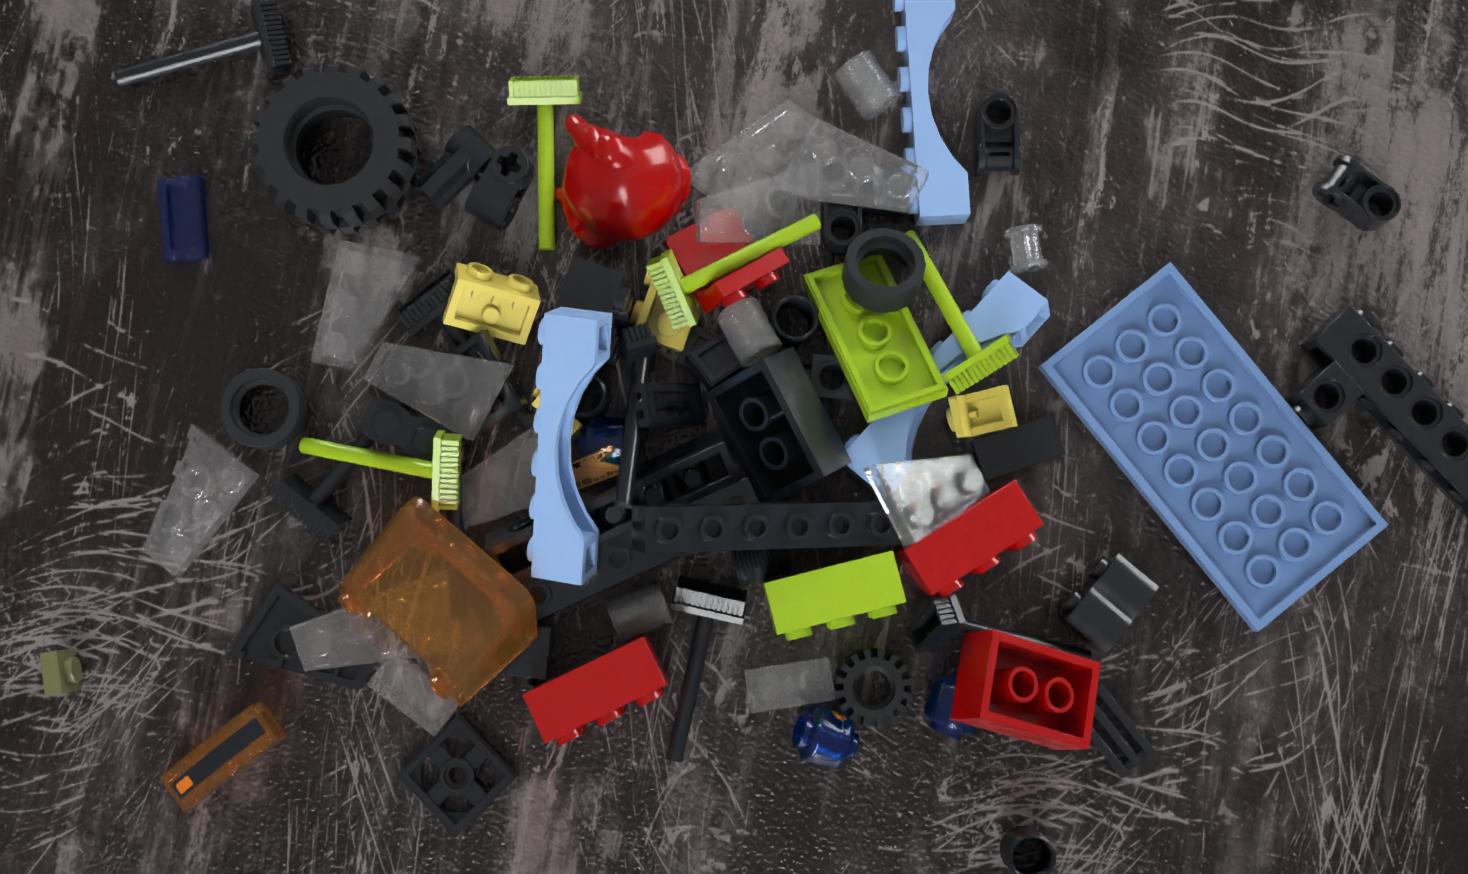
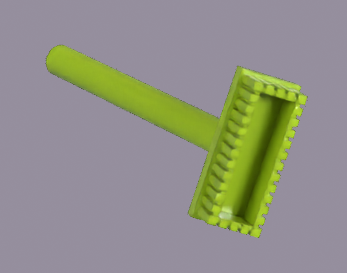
(545, 93)
(676, 289)
(979, 361)
(443, 469)

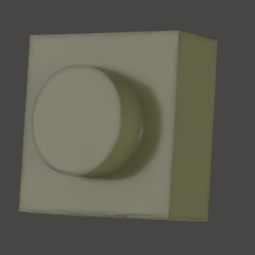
(60, 671)

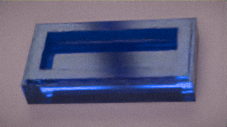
(183, 219)

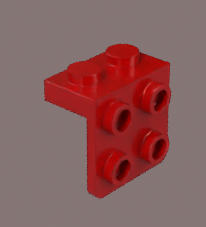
(731, 287)

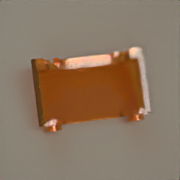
(442, 600)

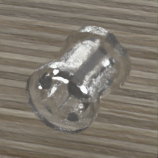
(1026, 248)

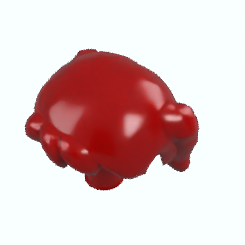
(620, 184)

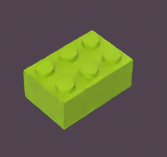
(835, 595)

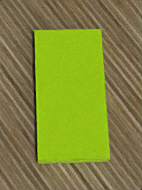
(876, 350)

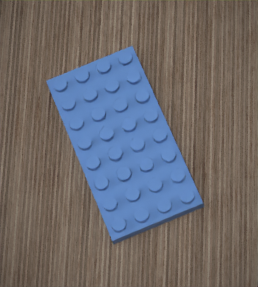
(1213, 447)

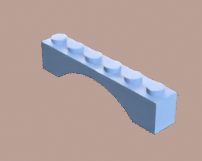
(946, 191)
(1005, 308)
(563, 533)

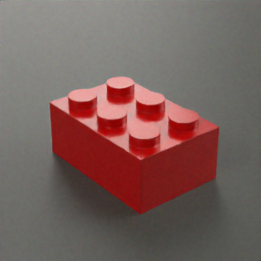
(971, 540)
(1025, 690)
(597, 691)

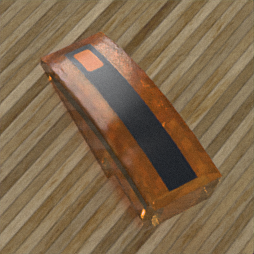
(223, 755)

